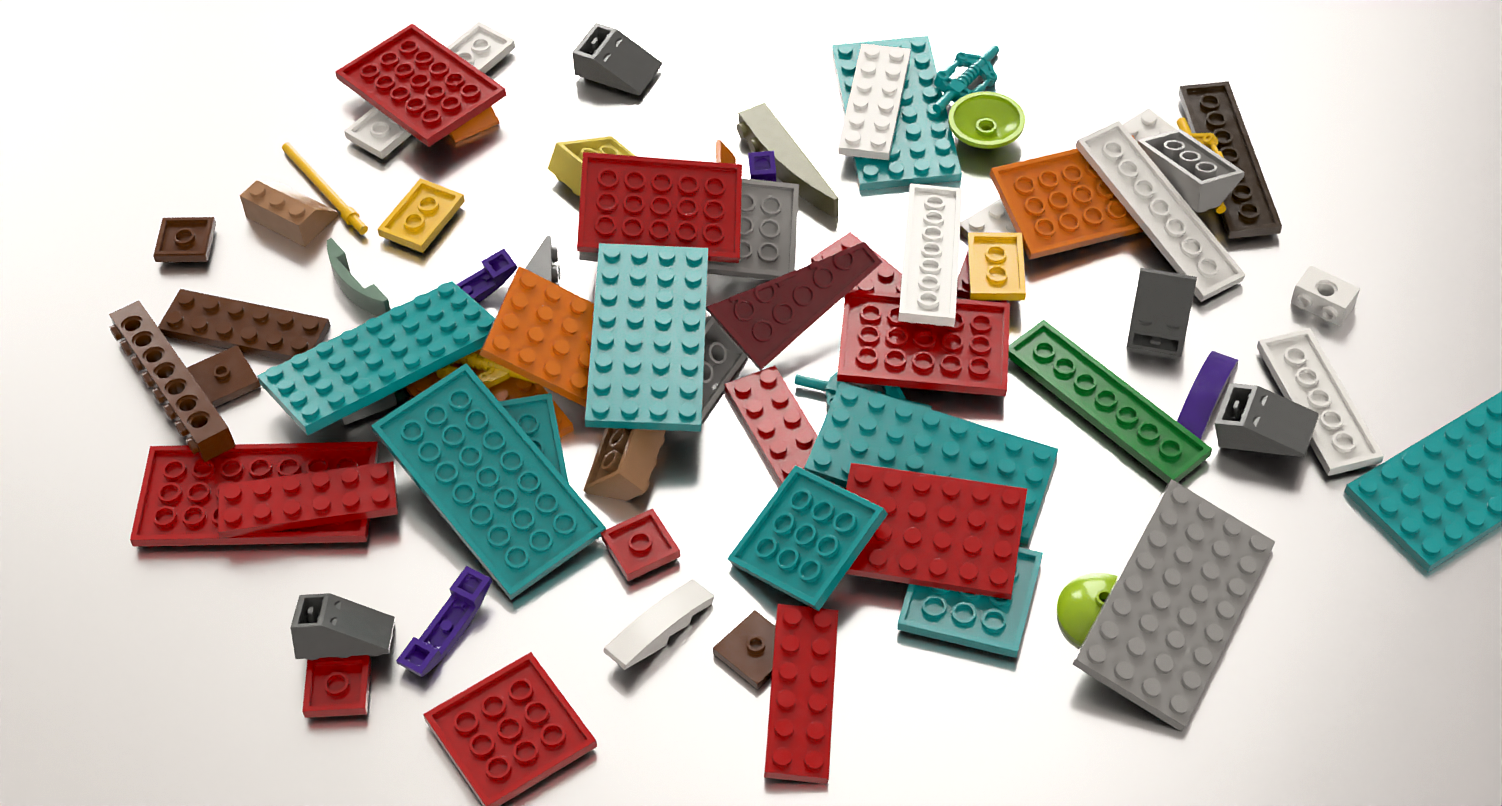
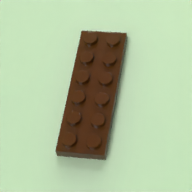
(251, 326)

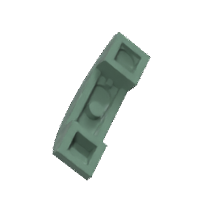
(368, 298)

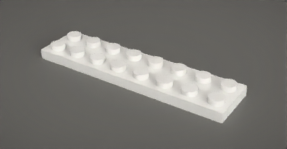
(478, 46)
(1160, 210)
(931, 256)

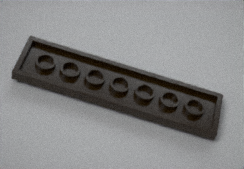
(1250, 204)

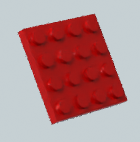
(510, 731)

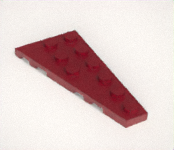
(780, 310)

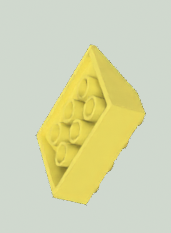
(568, 155)

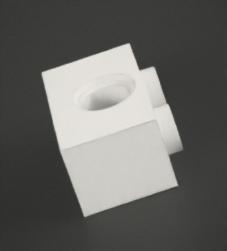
(1325, 295)

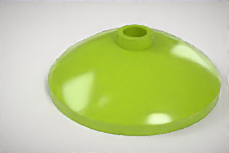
(986, 120)
(1081, 603)

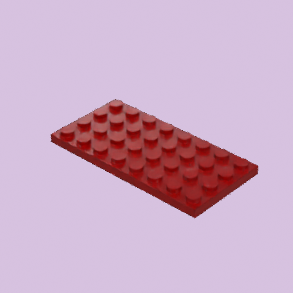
(183, 491)

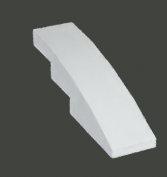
(655, 625)

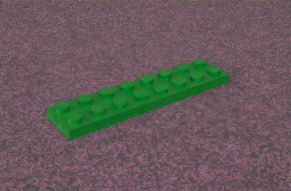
(1108, 402)

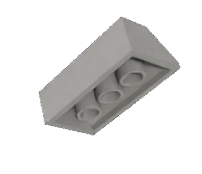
(1192, 168)
(721, 362)

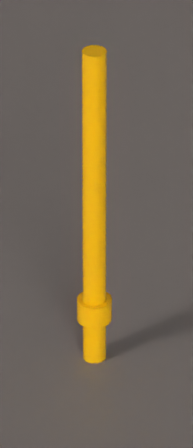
(348, 213)

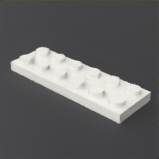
(874, 102)
(1309, 379)

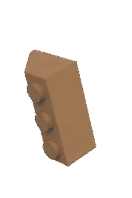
(286, 211)
(624, 463)

